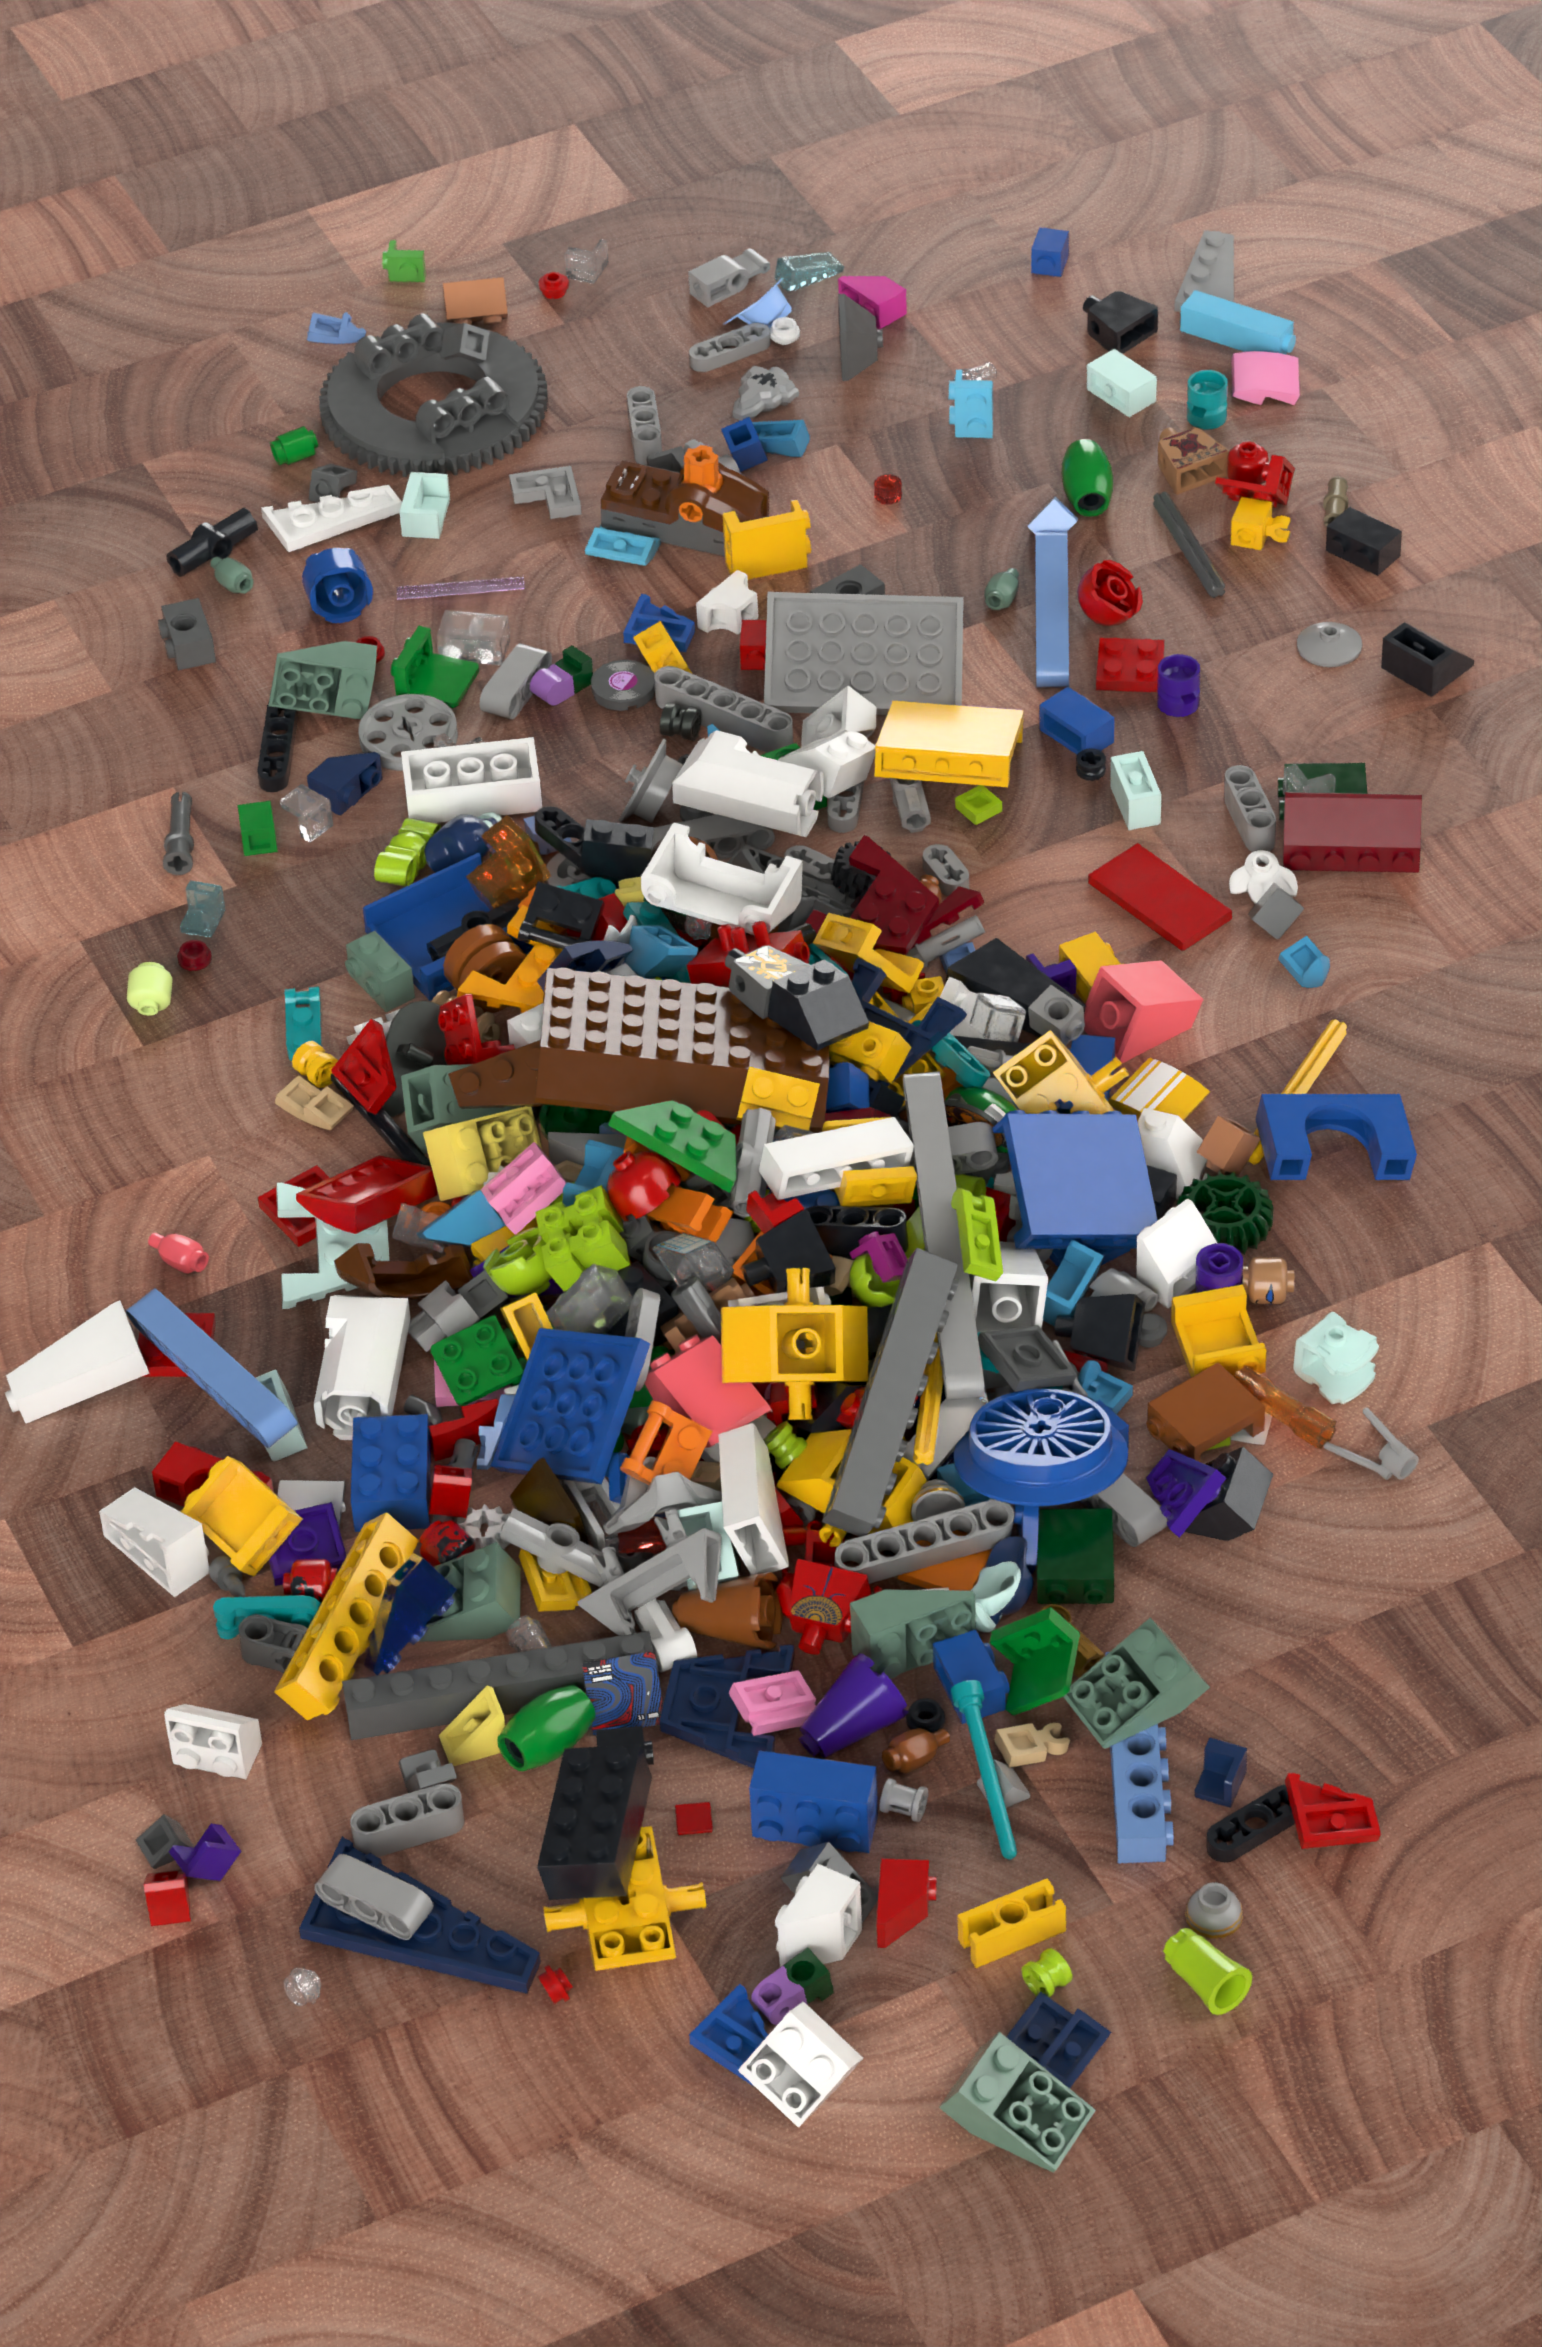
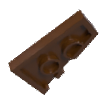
(499, 1080)

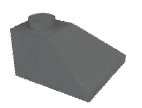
(857, 337)

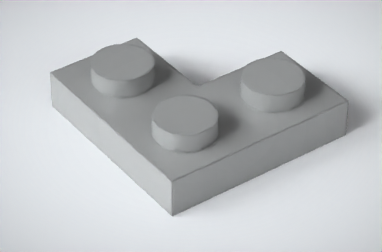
(552, 484)

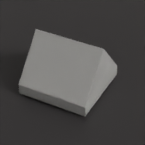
(1010, 1784)

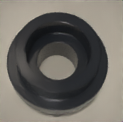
(925, 1709)

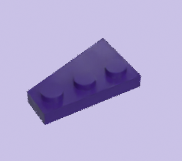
(1183, 1488)

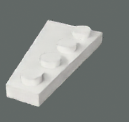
(314, 522)

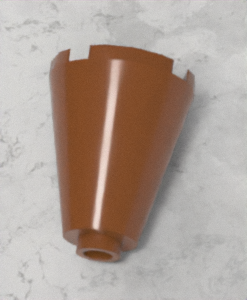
(743, 1611)

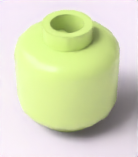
(149, 988)

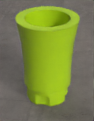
(1208, 1971)

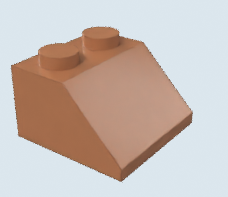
(475, 301)

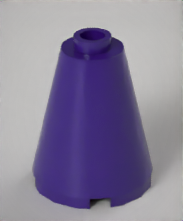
(852, 1709)

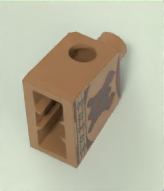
(1190, 458)

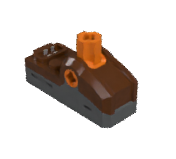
(681, 506)

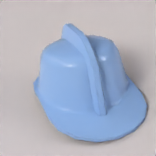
(766, 309)

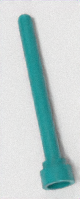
(968, 1698)

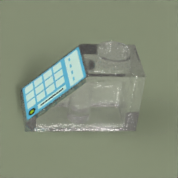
(694, 1256)

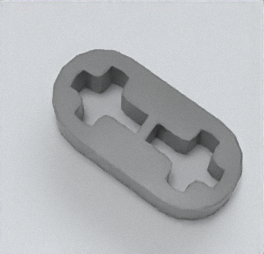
(814, 863)
(952, 867)

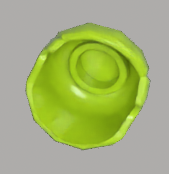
(868, 1284)

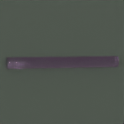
(459, 588)

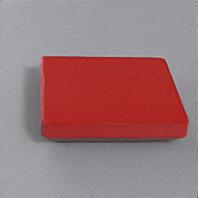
(693, 1818)

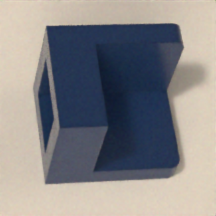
(1222, 1772)

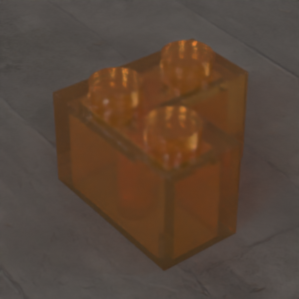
(511, 868)

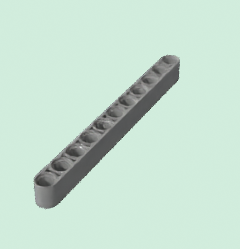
(935, 1188)

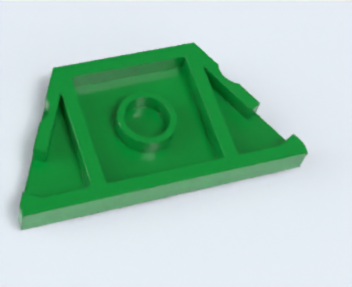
(682, 1138)

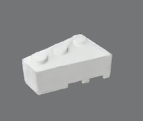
(157, 1539)

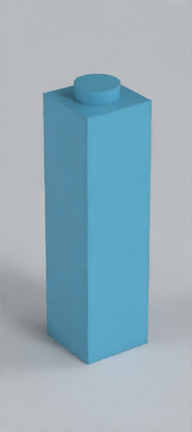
(1235, 325)

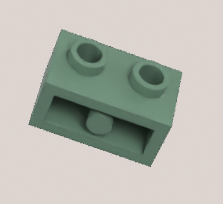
(380, 971)

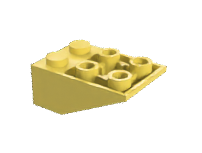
(471, 1149)

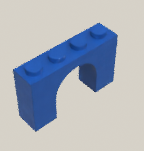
(1370, 1118)

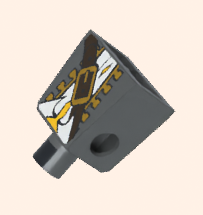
(754, 973)

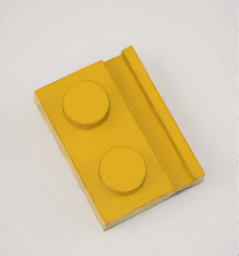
(786, 1097)
(552, 1590)

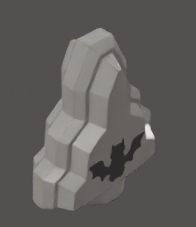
(763, 392)

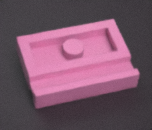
(773, 1702)

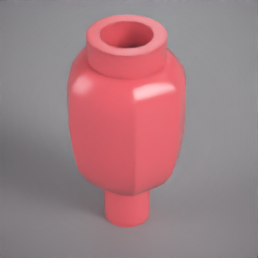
(180, 1252)

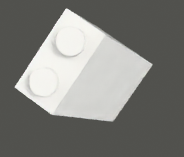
(1015, 1297)

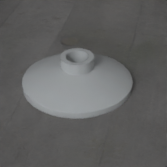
(1329, 644)

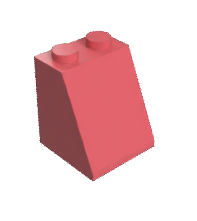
(1139, 1006)
(694, 1388)

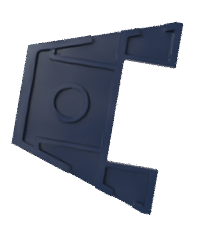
(935, 1025)
(700, 1705)

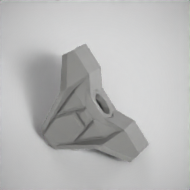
(664, 1493)

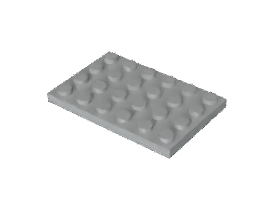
(873, 643)

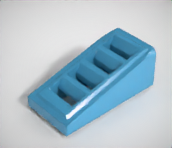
(783, 437)

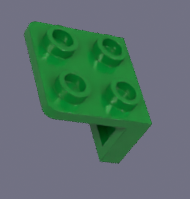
(429, 673)
(478, 1360)
(1042, 1655)

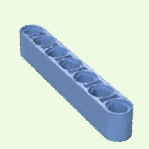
(1052, 609)
(211, 1368)

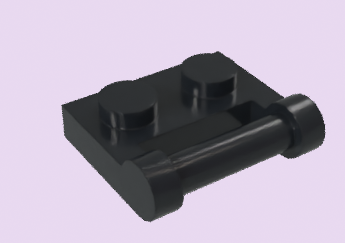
(563, 910)

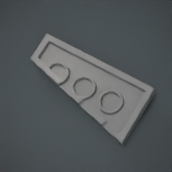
(1210, 268)

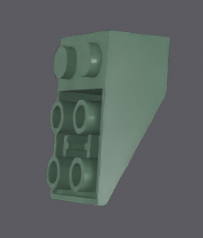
(325, 679)
(433, 1104)
(484, 1599)
(902, 1625)
(1135, 1686)
(1017, 2104)

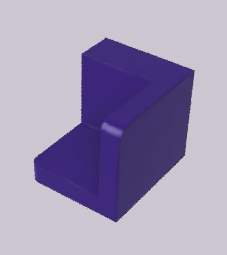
(1062, 973)
(209, 1857)

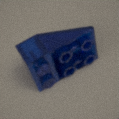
(406, 1606)

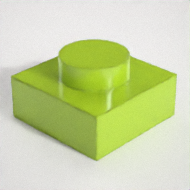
(978, 804)

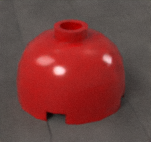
(1108, 594)
(640, 1183)

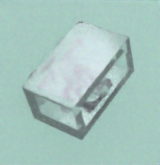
(474, 637)
(592, 1302)

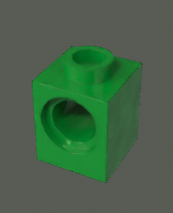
(257, 828)

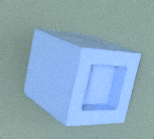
(1053, 518)

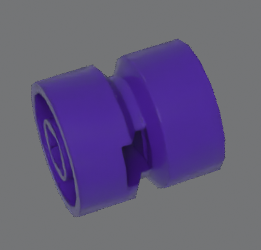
(1178, 685)
(1218, 1267)

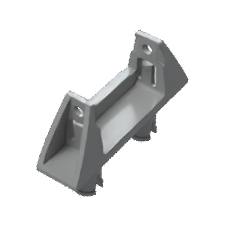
(683, 1559)

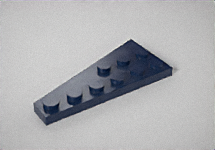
(443, 1943)

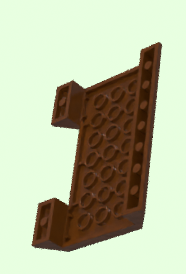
(658, 1041)

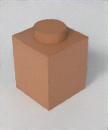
(1228, 1146)

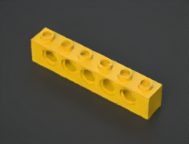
(345, 1618)

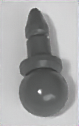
(227, 1576)

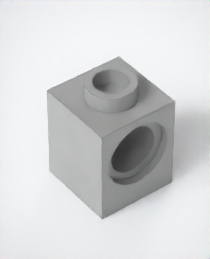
(1054, 1005)

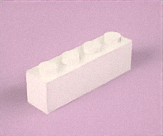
(818, 1159)

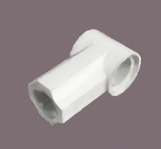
(667, 1638)

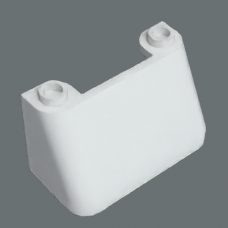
(717, 891)

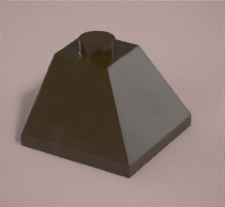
(545, 1499)

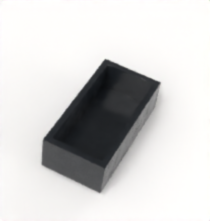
(594, 1822)

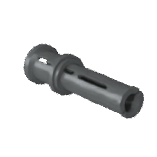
(179, 842)

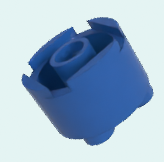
(337, 584)

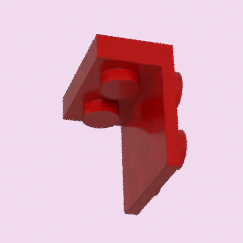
(1278, 479)
(462, 1034)

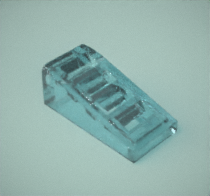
(806, 269)

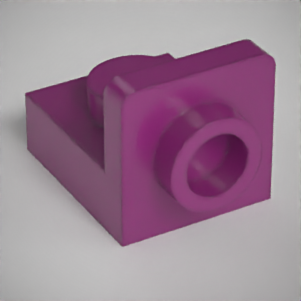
(886, 1255)

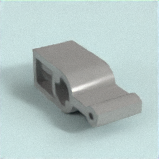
(725, 276)

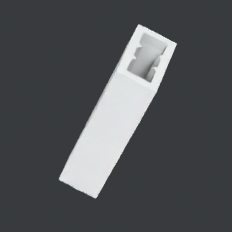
(78, 1366)
(750, 1500)

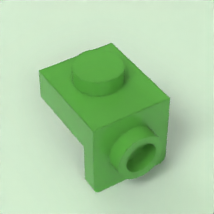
(404, 264)

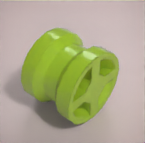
(784, 1444)
(1047, 1973)

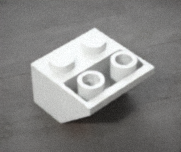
(1170, 1250)
(212, 1740)
(820, 1917)
(800, 2063)

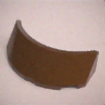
(403, 1278)

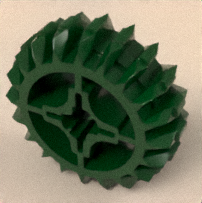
(1226, 1202)

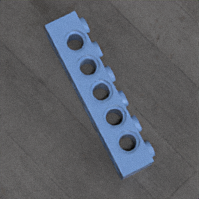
(1140, 1798)

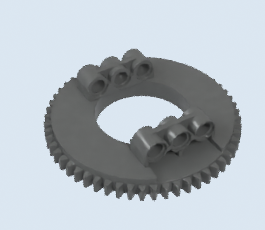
(447, 434)

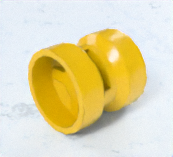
(318, 1063)

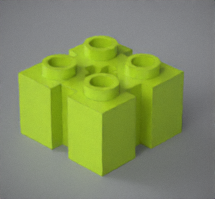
(581, 1236)

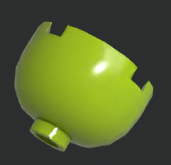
(521, 1266)

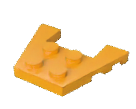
(522, 988)

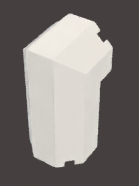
(748, 787)
(360, 1360)

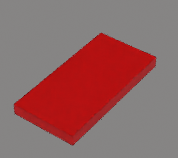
(1160, 897)

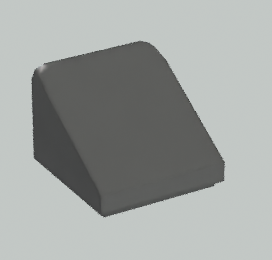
(159, 1840)

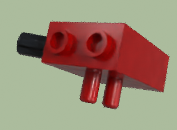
(709, 963)

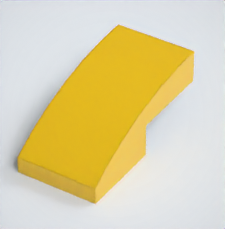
(659, 648)

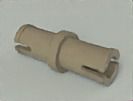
(1335, 500)

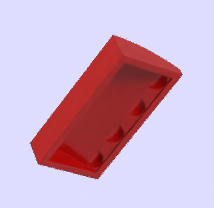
(369, 1193)

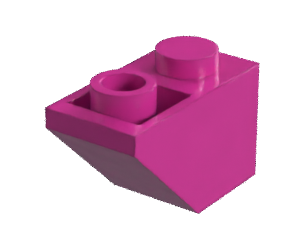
(877, 295)

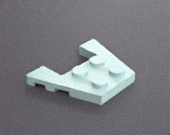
(330, 1245)

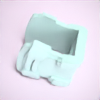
(1336, 1359)

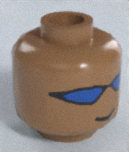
(1267, 1280)

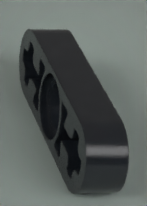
(1246, 1837)

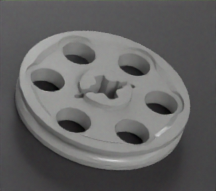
(393, 732)

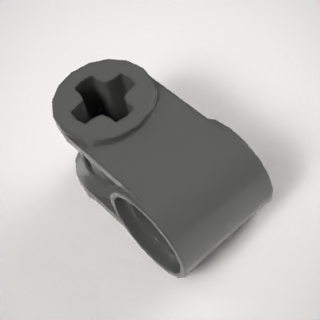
(269, 1641)

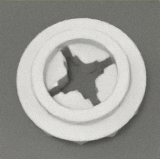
(493, 1517)

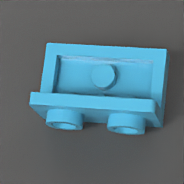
(972, 407)

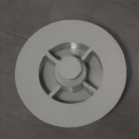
(651, 785)

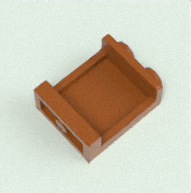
(1204, 1412)

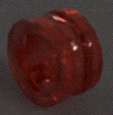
(888, 489)

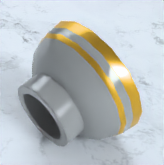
(934, 1499)
(1214, 1911)

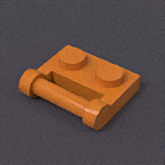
(680, 1448)

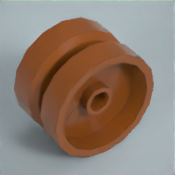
(486, 951)

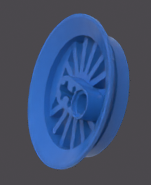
(1040, 1449)

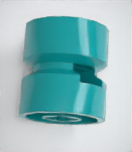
(1207, 399)

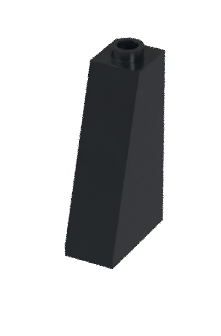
(1004, 972)

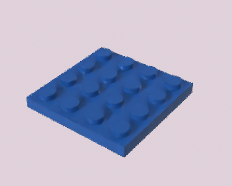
(571, 1404)

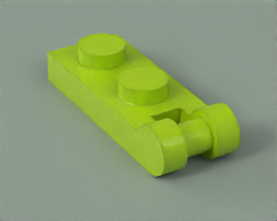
(978, 1234)

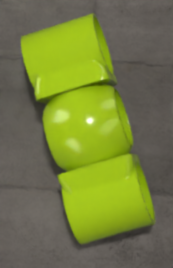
(405, 853)

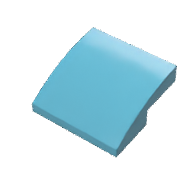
(622, 546)

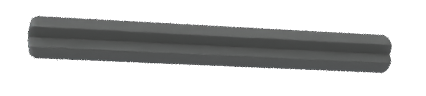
(1189, 544)

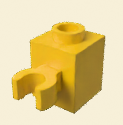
(1254, 523)

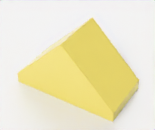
(474, 1730)

